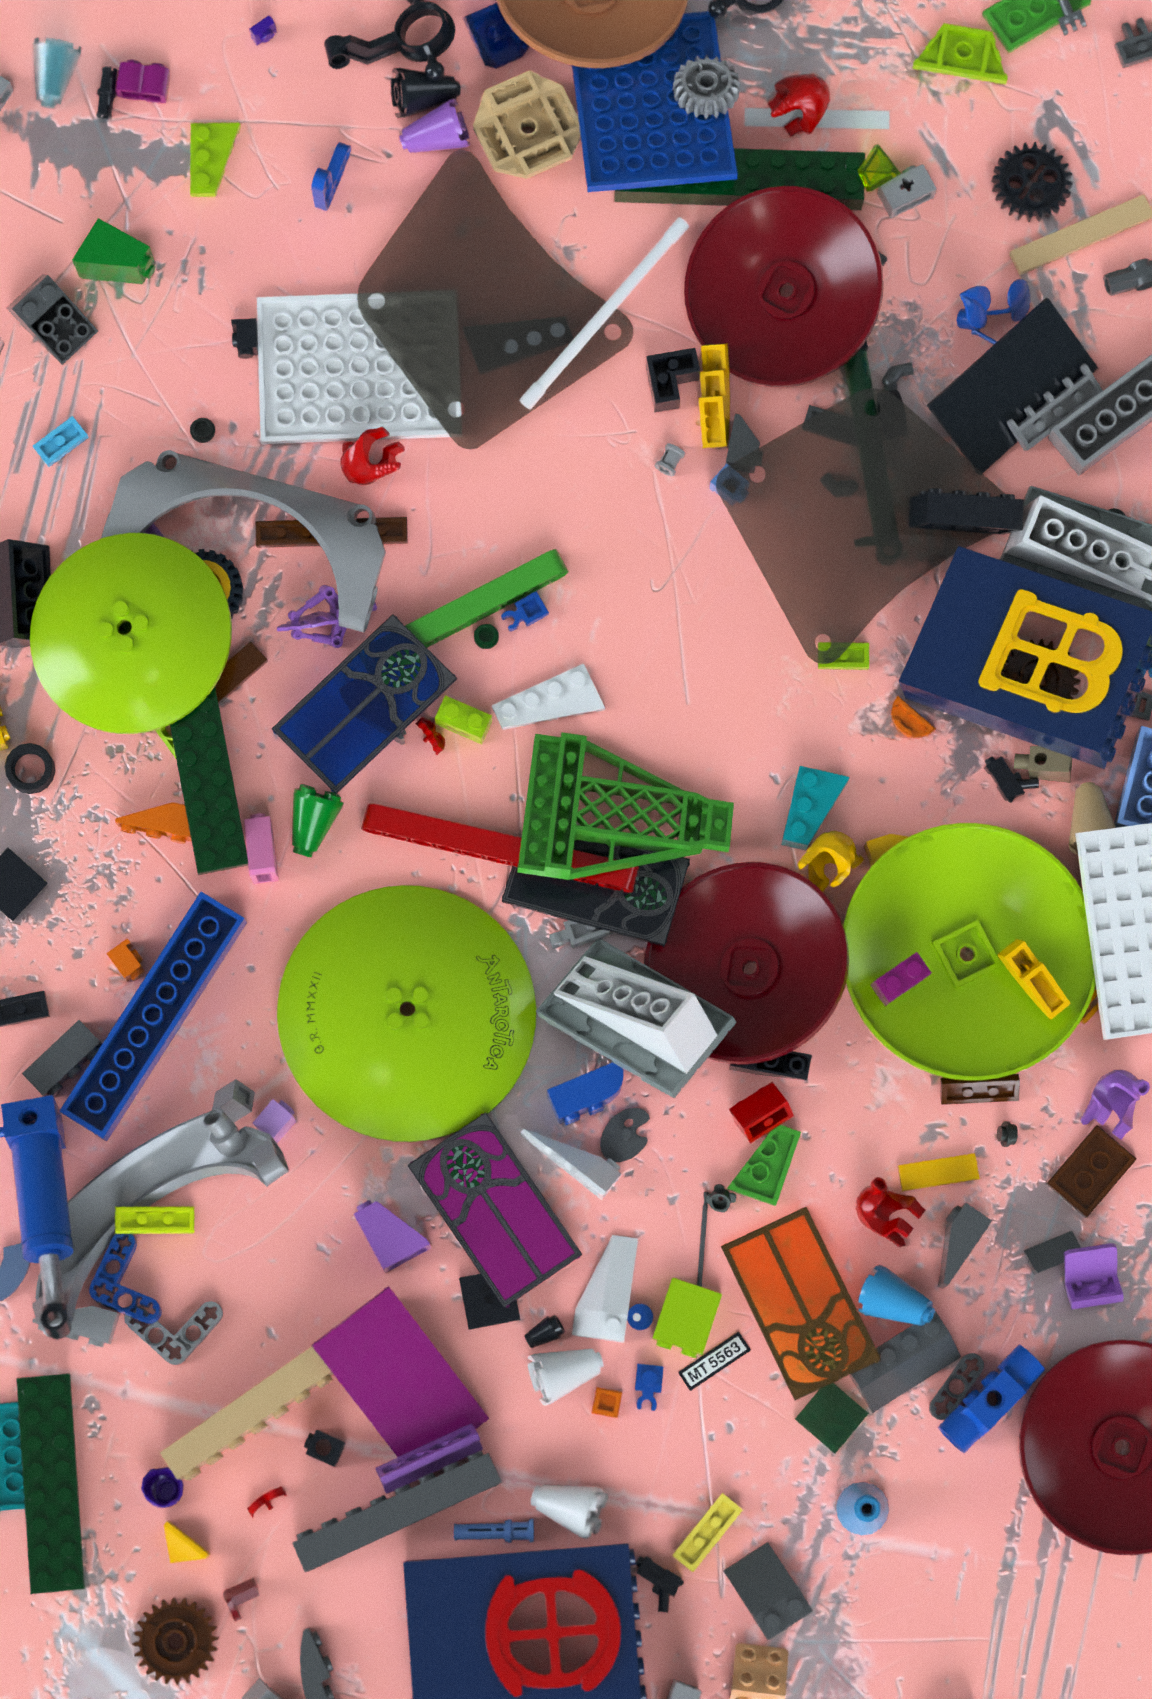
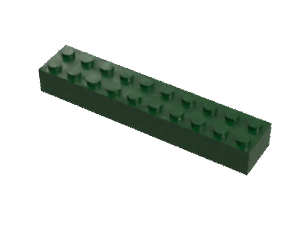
(766, 168)

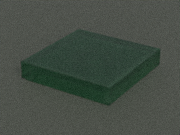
(831, 1416)

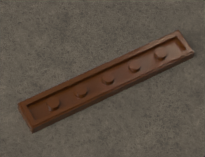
(294, 534)

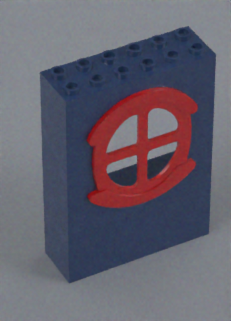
(463, 1637)

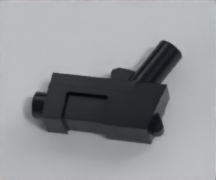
(1008, 785)
(665, 1581)

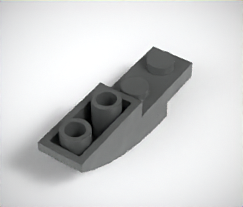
(314, 1667)

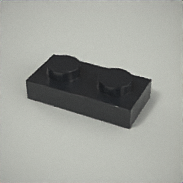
(23, 1008)

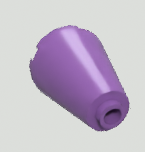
(436, 130)

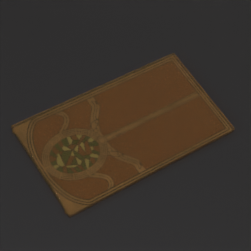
(800, 1303)

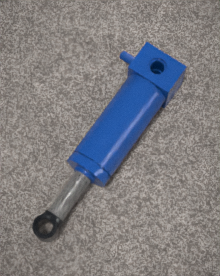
(36, 1143)

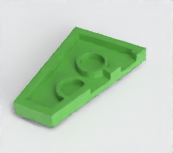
(768, 1166)

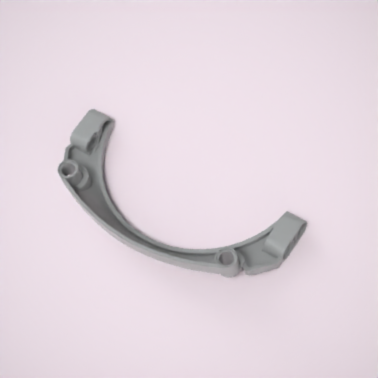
(159, 1166)

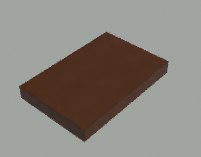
(1091, 1171)

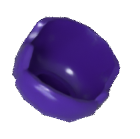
(162, 1488)

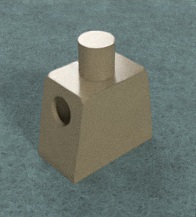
(1056, 765)

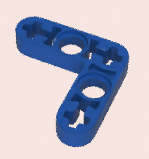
(327, 181)
(112, 1282)

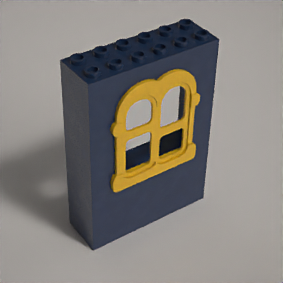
(976, 627)

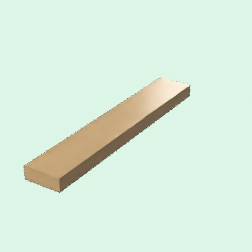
(1081, 234)

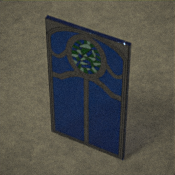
(364, 704)

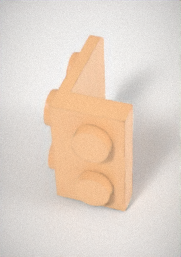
(759, 1672)

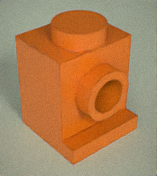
(127, 961)

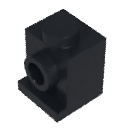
(245, 337)

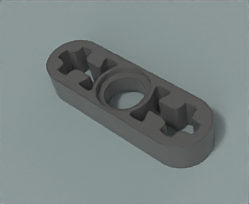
(967, 1385)

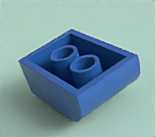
(586, 1093)

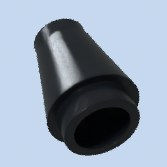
(545, 1331)

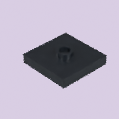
(482, 1306)

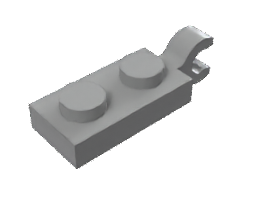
(577, 934)

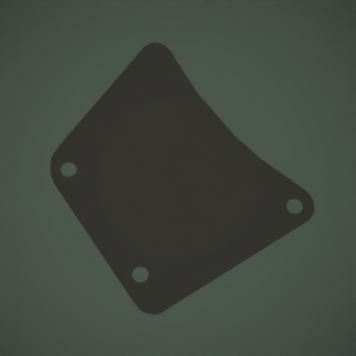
(462, 285)
(837, 514)

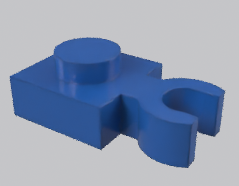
(528, 610)
(648, 1381)

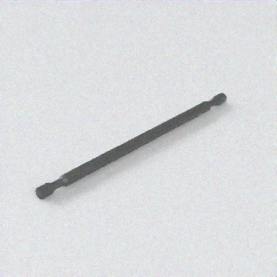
(702, 1241)

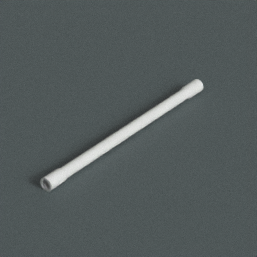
(669, 238)

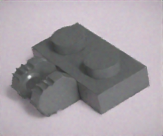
(1134, 49)

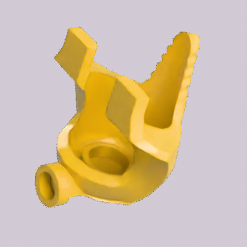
(830, 848)

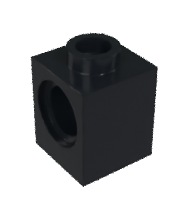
(335, 1453)

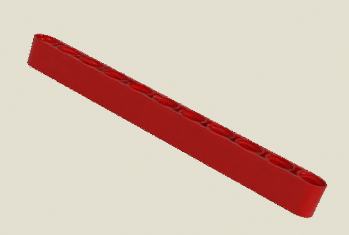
(477, 843)

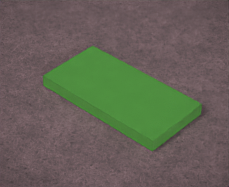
(1023, 20)

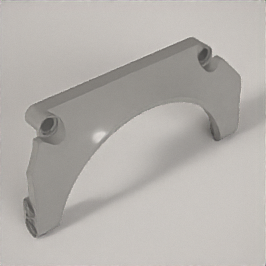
(350, 546)

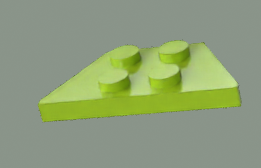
(963, 53)

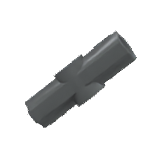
(1135, 276)

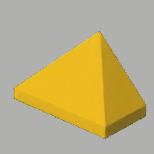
(181, 1546)

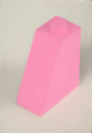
(261, 849)

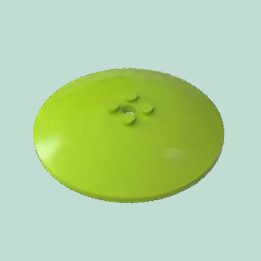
(166, 659)

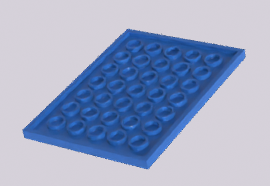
(636, 129)

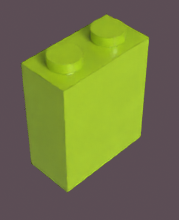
(686, 1317)

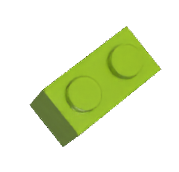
(463, 719)

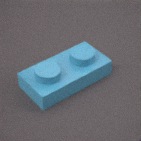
(60, 441)

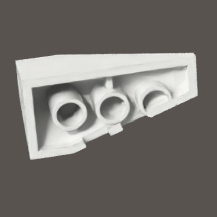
(586, 1168)
(606, 1299)

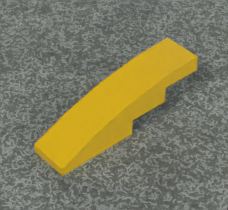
(715, 398)

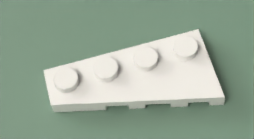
(558, 697)

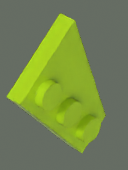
(209, 155)

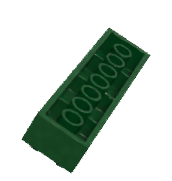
(50, 1483)

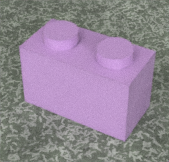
(275, 1119)

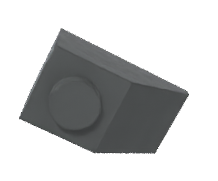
(741, 441)

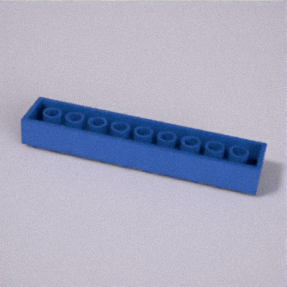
(153, 1016)

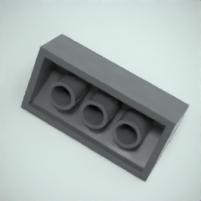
(906, 1362)

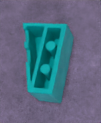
(810, 804)

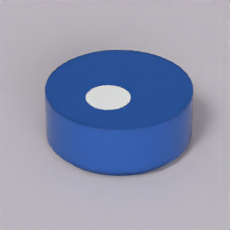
(640, 1317)

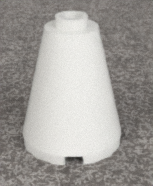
(562, 1372)

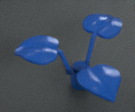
(978, 300)

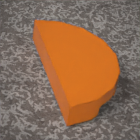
(909, 721)

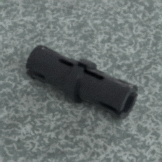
(106, 92)

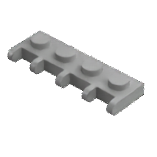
(1057, 408)

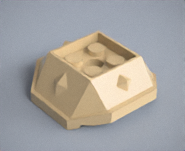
(523, 103)

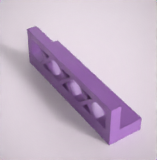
(429, 1458)

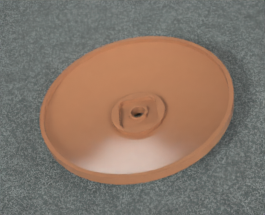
(594, 30)

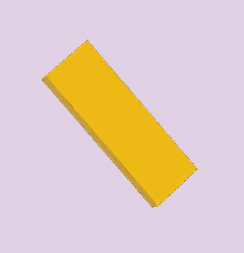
(938, 1172)

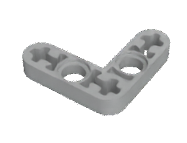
(179, 1338)

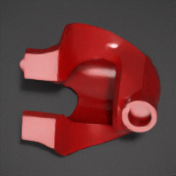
(801, 92)
(356, 462)
(877, 1204)

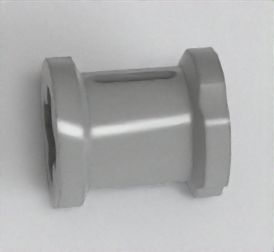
(670, 459)

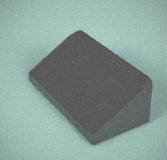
(1050, 1252)

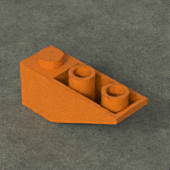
(163, 820)

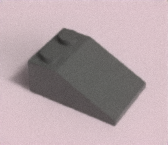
(961, 1236)
(768, 1591)

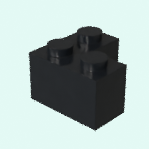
(667, 371)

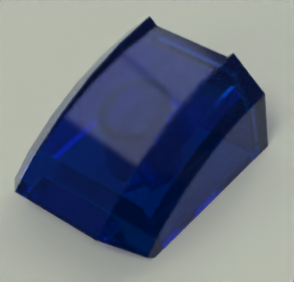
(494, 37)

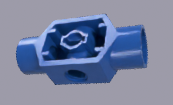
(1008, 1384)

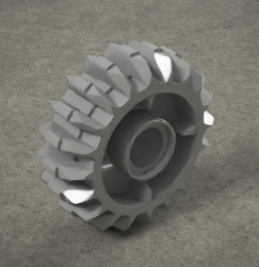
(706, 87)

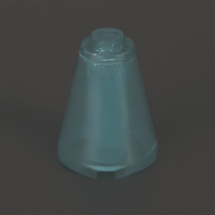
(53, 69)

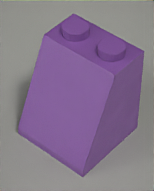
(389, 1236)

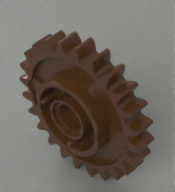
(1058, 678)
(155, 1643)

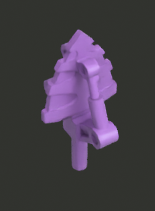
(317, 619)

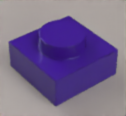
(263, 30)

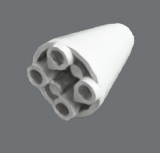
(571, 1506)

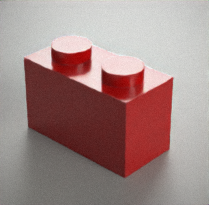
(761, 1112)

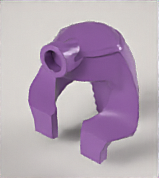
(1118, 1092)

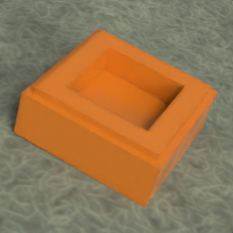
(606, 1402)

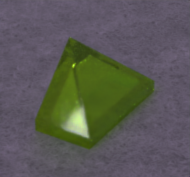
(877, 169)

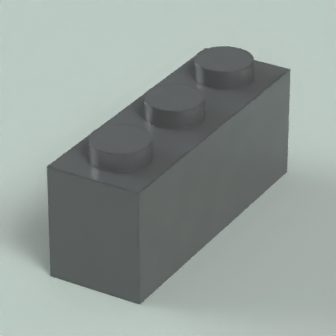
(63, 1060)

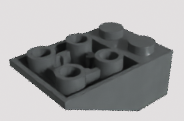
(52, 318)

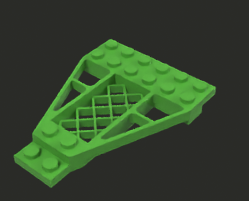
(553, 813)

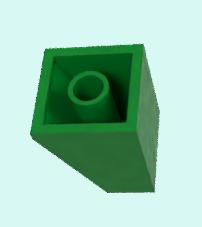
(113, 256)

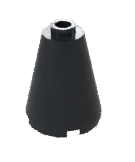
(416, 93)

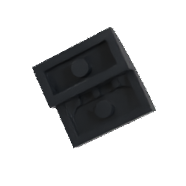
(17, 884)

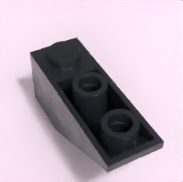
(792, 1066)

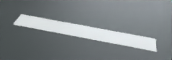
(831, 119)

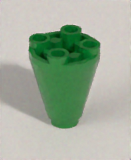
(312, 818)

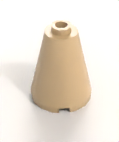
(1089, 812)

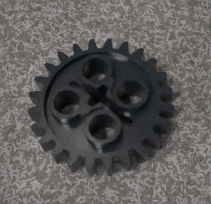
(1012, 170)

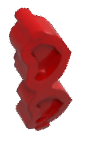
(435, 738)
(265, 1499)

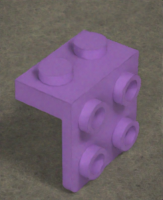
(1092, 1276)

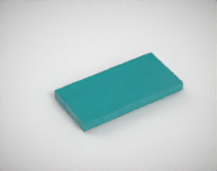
(10, 1459)

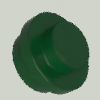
(486, 636)

